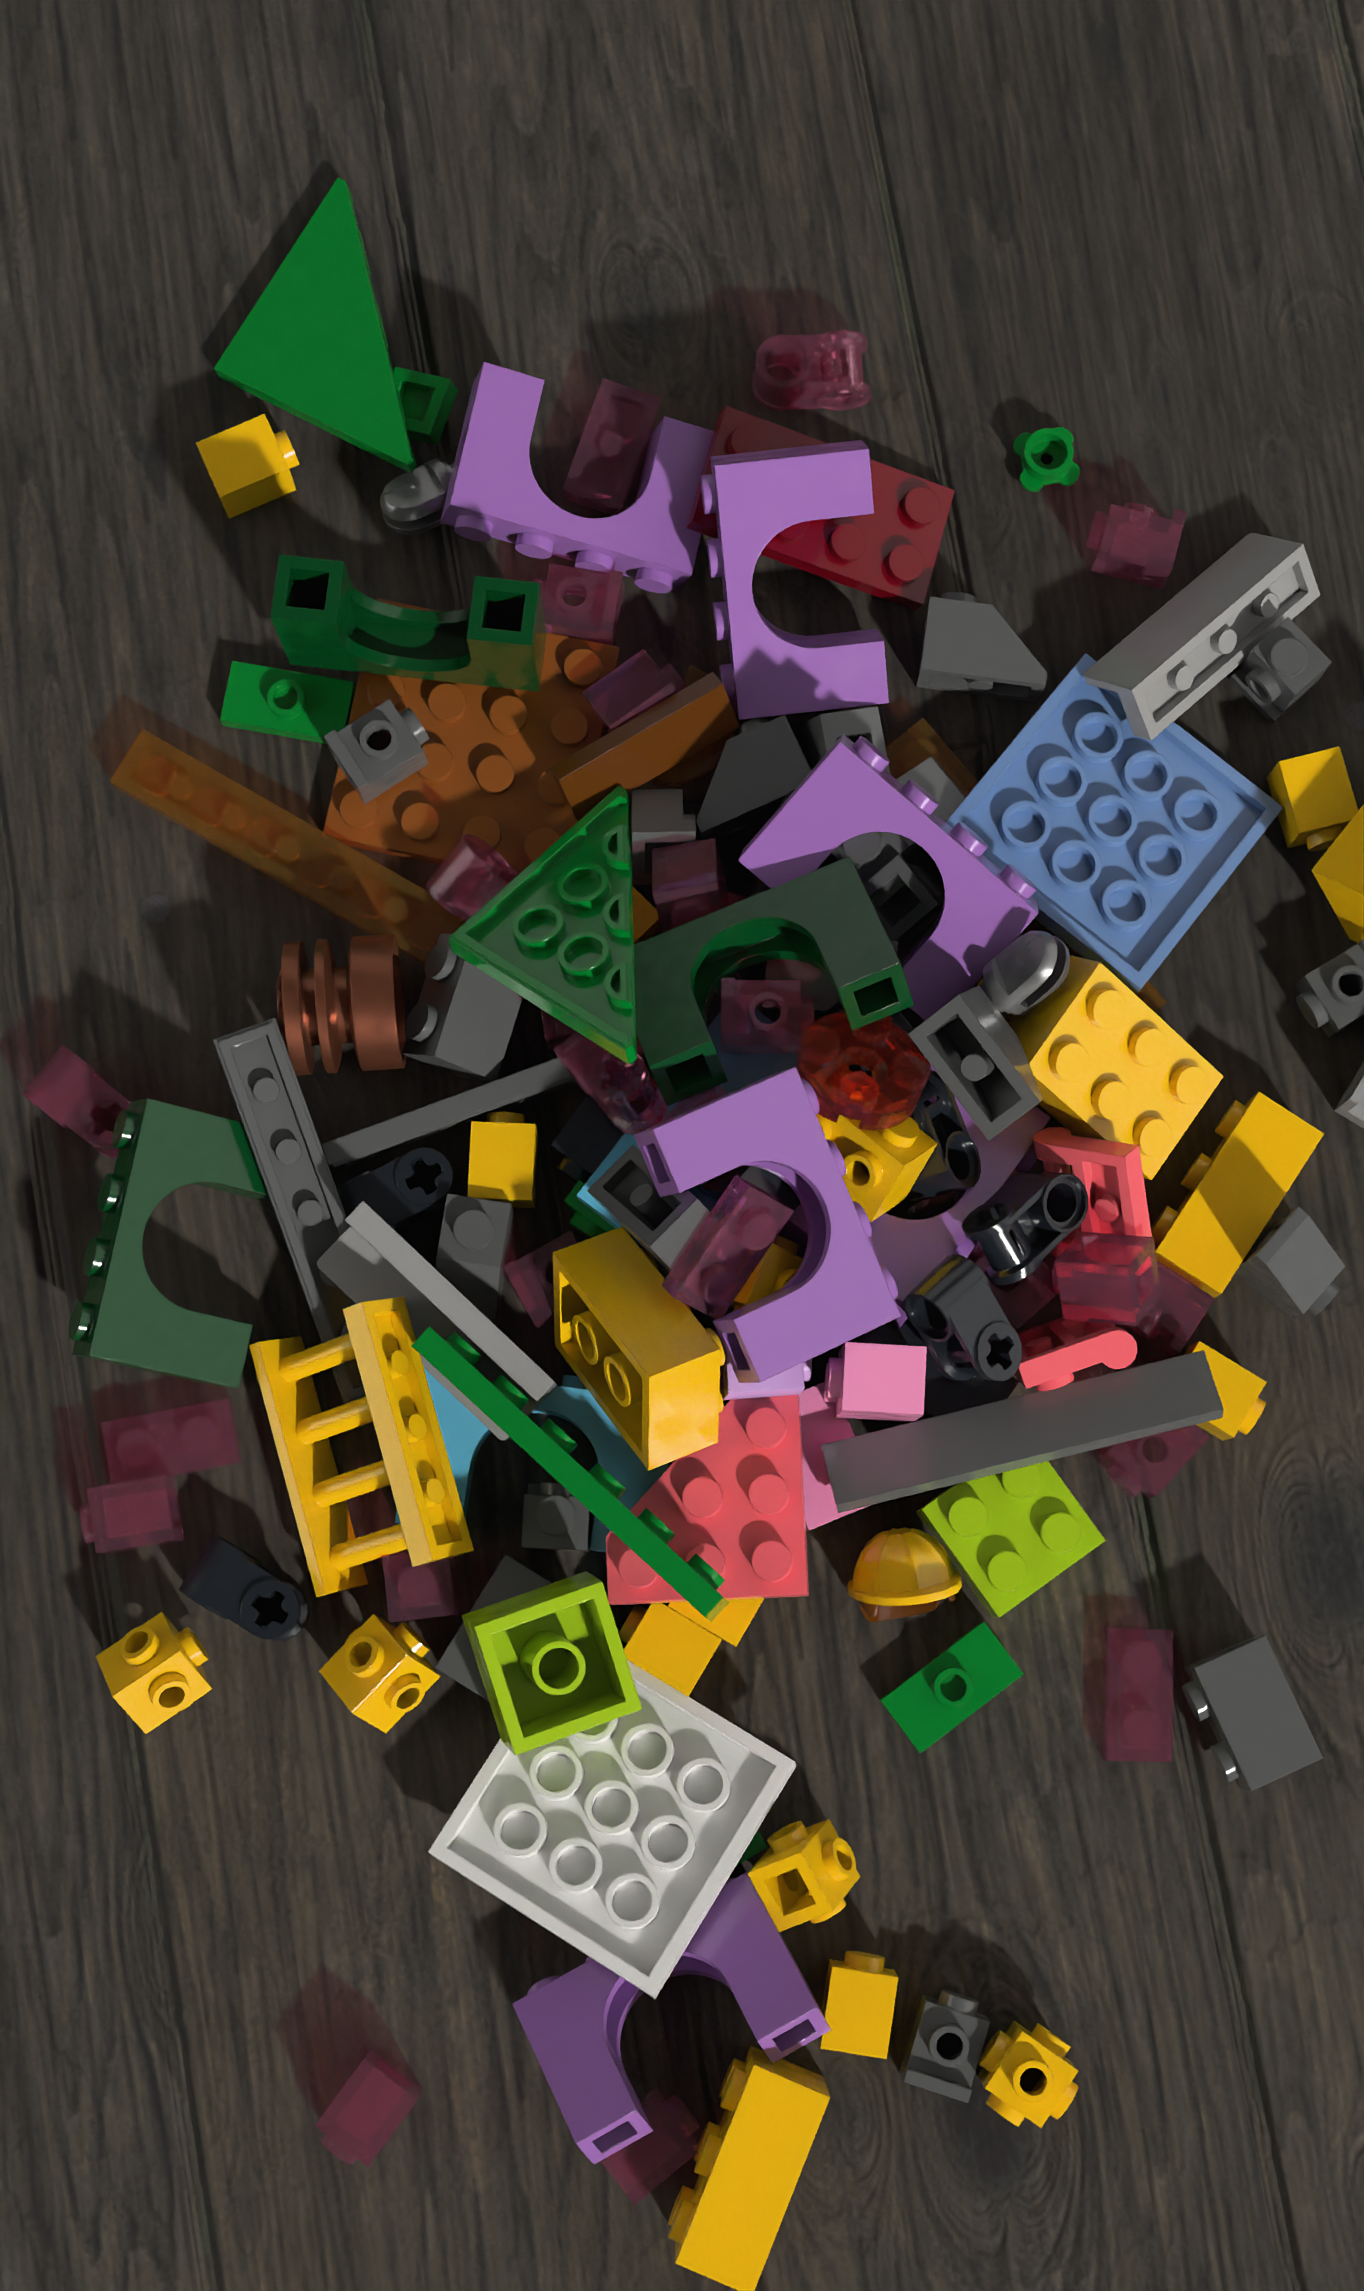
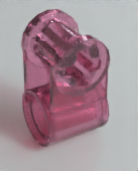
(817, 371)
(470, 877)
(620, 1089)
(77, 1098)

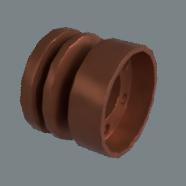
(343, 1004)

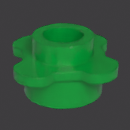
(1048, 441)

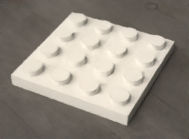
(619, 1828)

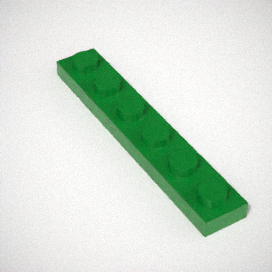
(594, 1489)

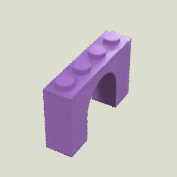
(499, 498)
(753, 502)
(856, 796)
(917, 1246)
(839, 1283)
(580, 2016)

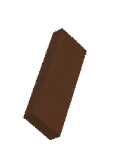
(646, 745)

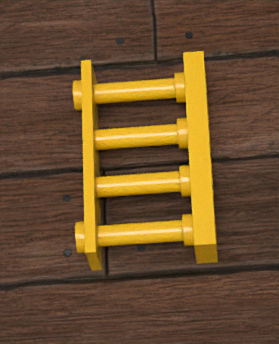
(406, 1430)

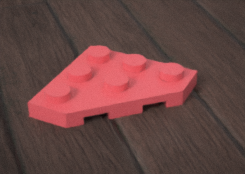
(731, 1506)

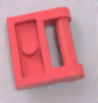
(1111, 1178)
(1065, 1346)

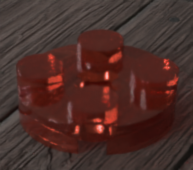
(884, 1049)

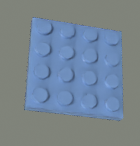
(1114, 826)

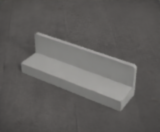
(1205, 631)
(378, 1264)

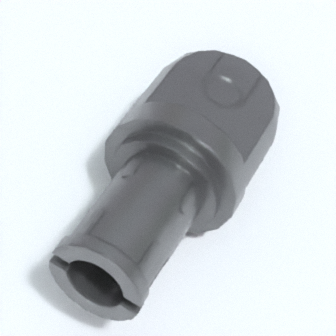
(416, 500)
(1026, 973)

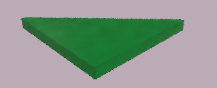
(321, 340)
(568, 930)

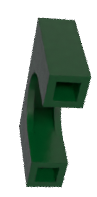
(339, 628)
(811, 919)
(122, 1310)

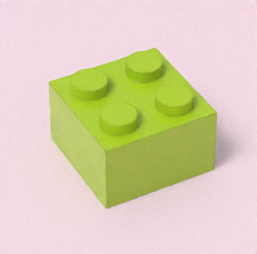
(1010, 1532)
(552, 1662)

